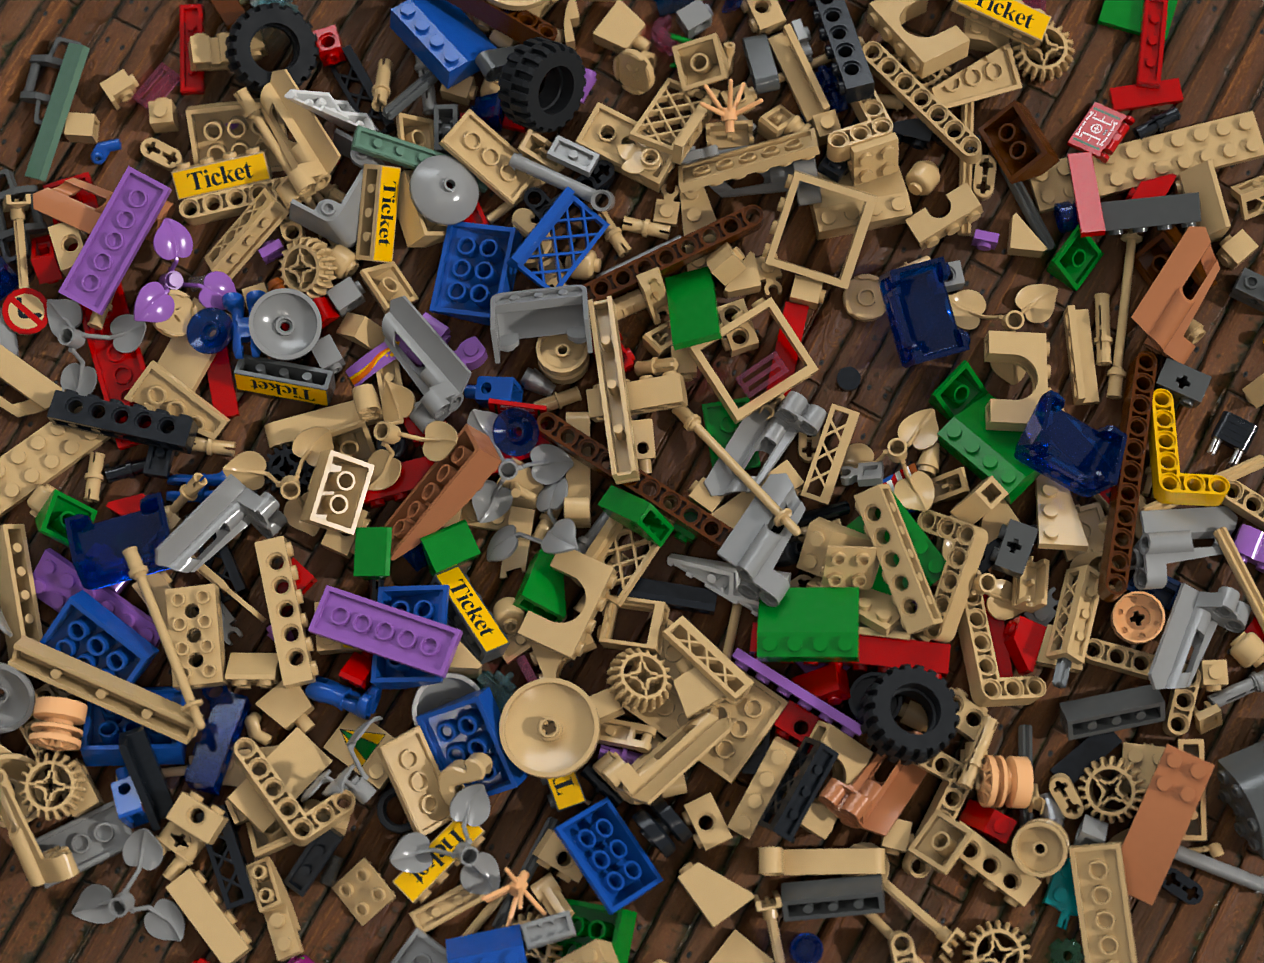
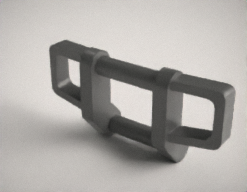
(36, 62)
(37, 227)

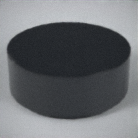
(848, 379)

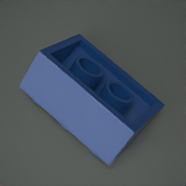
(490, 946)

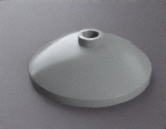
(435, 199)
(286, 307)
(435, 695)
(18, 698)

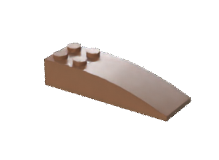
(443, 490)
(1162, 821)

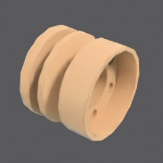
(1146, 606)
(58, 723)
(1006, 782)

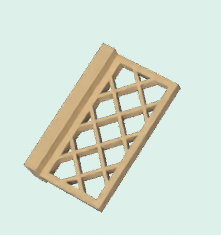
(691, 125)
(604, 546)

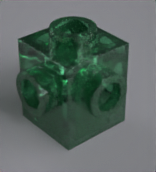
(1059, 946)

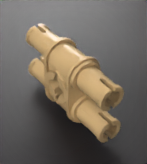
(184, 854)

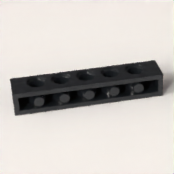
(843, 49)
(180, 439)

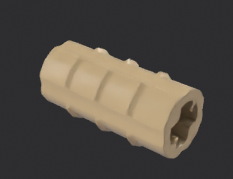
(629, 304)

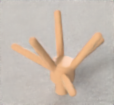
(729, 113)
(516, 888)

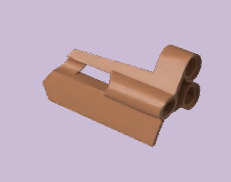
(60, 206)
(1164, 309)
(873, 803)

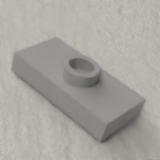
(548, 930)

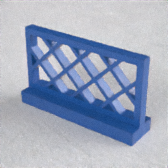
(546, 225)

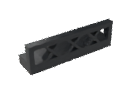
(366, 86)
(230, 567)
(675, 595)
(146, 775)
(801, 789)
(239, 861)

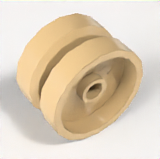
(562, 359)
(1043, 832)

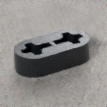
(1183, 881)

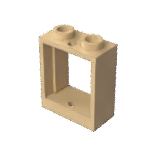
(658, 624)

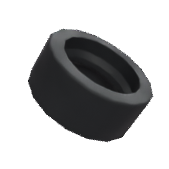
(383, 817)

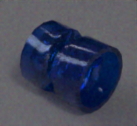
(1065, 216)
(806, 948)

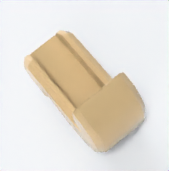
(524, 221)
(460, 772)

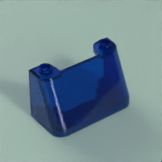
(922, 312)
(1069, 449)
(99, 546)

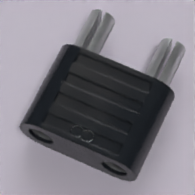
(1233, 433)

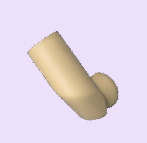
(729, 49)
(254, 730)

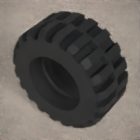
(277, 17)
(523, 78)
(929, 693)

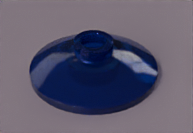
(203, 323)
(505, 432)

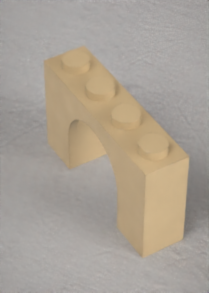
(922, 54)
(1028, 352)
(569, 636)
(551, 665)
(847, 767)

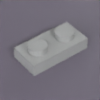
(573, 156)

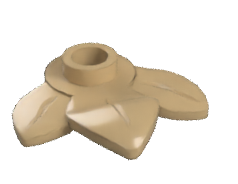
(636, 156)

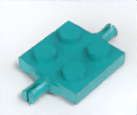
(1061, 894)

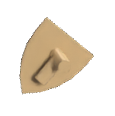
(523, 488)

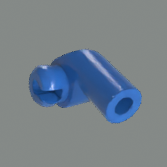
(103, 149)

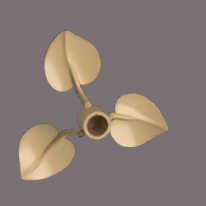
(1035, 302)
(396, 405)
(919, 430)
(250, 470)
(998, 590)

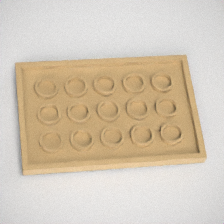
(750, 719)

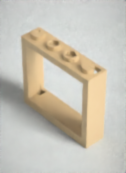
(857, 240)
(739, 319)

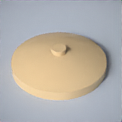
(549, 728)

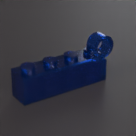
(217, 742)

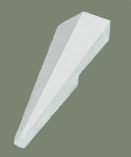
(333, 110)
(718, 577)

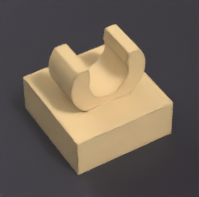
(1208, 718)

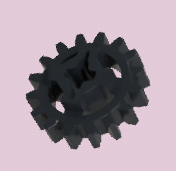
(279, 470)

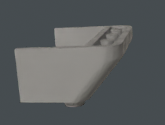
(329, 218)
(539, 314)

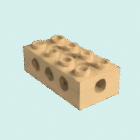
(610, 122)
(208, 622)

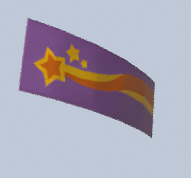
(373, 362)

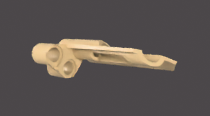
(313, 153)
(27, 382)
(665, 763)
(40, 868)

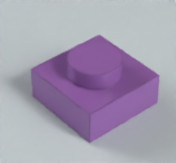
(985, 240)
(271, 250)

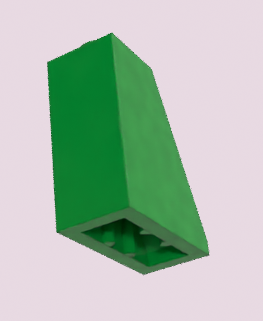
(636, 515)
(542, 589)

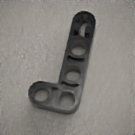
(603, 183)

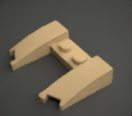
(521, 518)

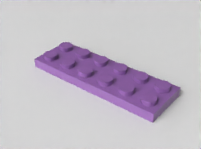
(115, 240)
(57, 581)
(385, 631)
(788, 688)

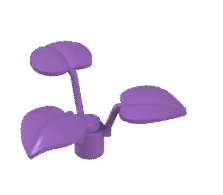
(153, 301)

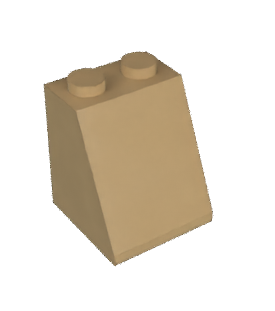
(712, 892)

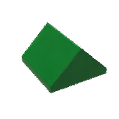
(1075, 260)
(957, 391)
(56, 508)
(449, 547)
(372, 552)

